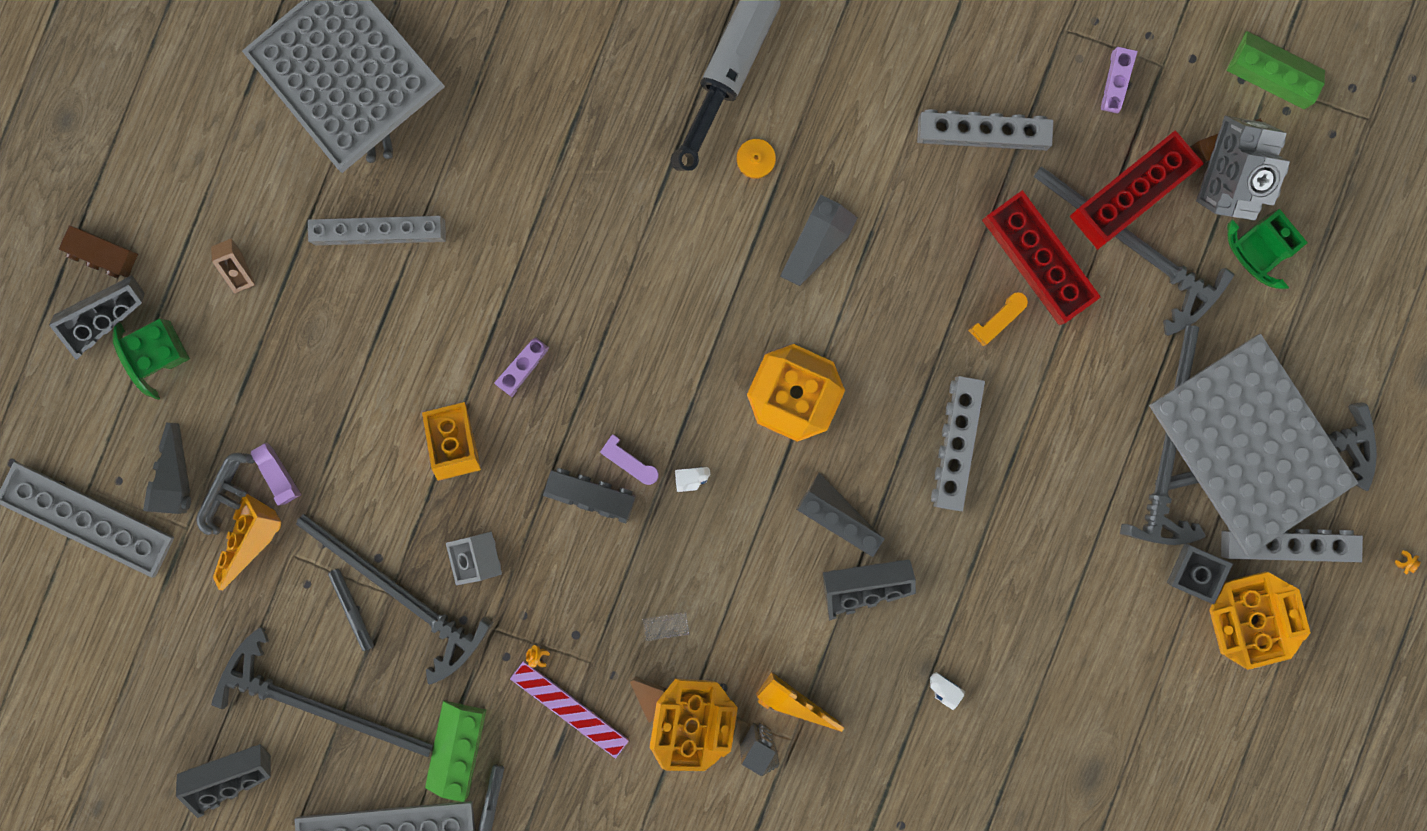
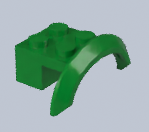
(1266, 246)
(149, 351)

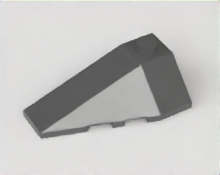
(823, 233)
(170, 486)

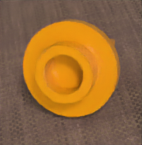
(1411, 564)
(533, 656)

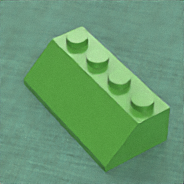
(1277, 71)
(455, 751)

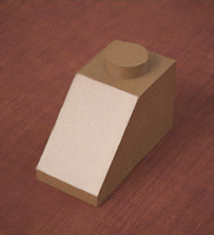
(232, 265)
(647, 695)

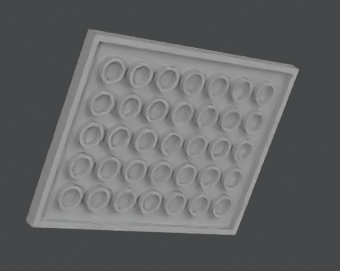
(343, 74)
(1253, 444)

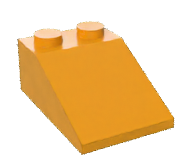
(450, 441)

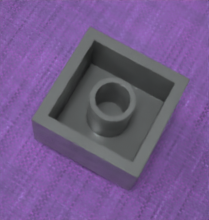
(1199, 573)

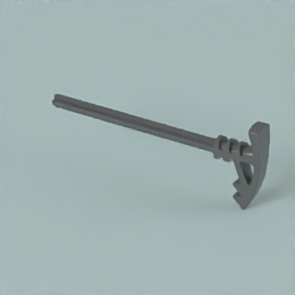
(1195, 288)
(1346, 439)
(1156, 520)
(456, 637)
(266, 689)

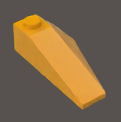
(251, 534)
(786, 699)

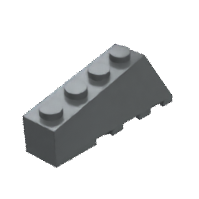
(93, 317)
(590, 495)
(834, 512)
(867, 586)
(759, 750)
(222, 779)

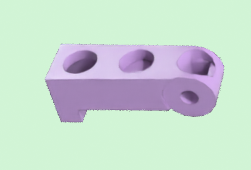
(1118, 79)
(521, 367)
(275, 474)
(645, 474)

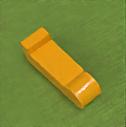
(1013, 307)

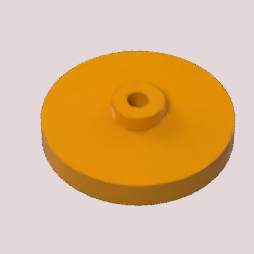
(756, 158)

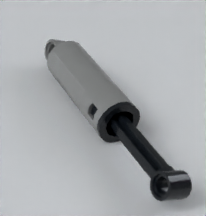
(727, 71)

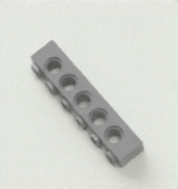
(1040, 125)
(376, 230)
(974, 390)
(1348, 549)

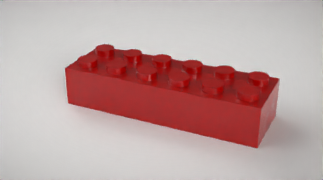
(1136, 189)
(1041, 258)

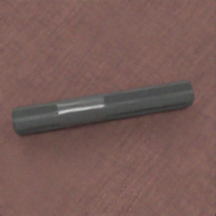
(351, 611)
(493, 790)

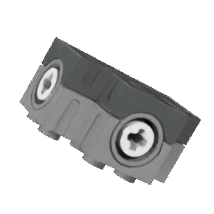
(1244, 169)

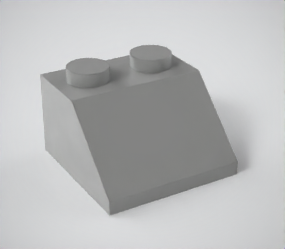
(474, 558)

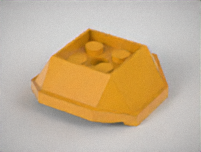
(790, 416)
(1280, 621)
(709, 727)

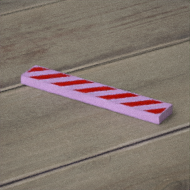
(569, 709)

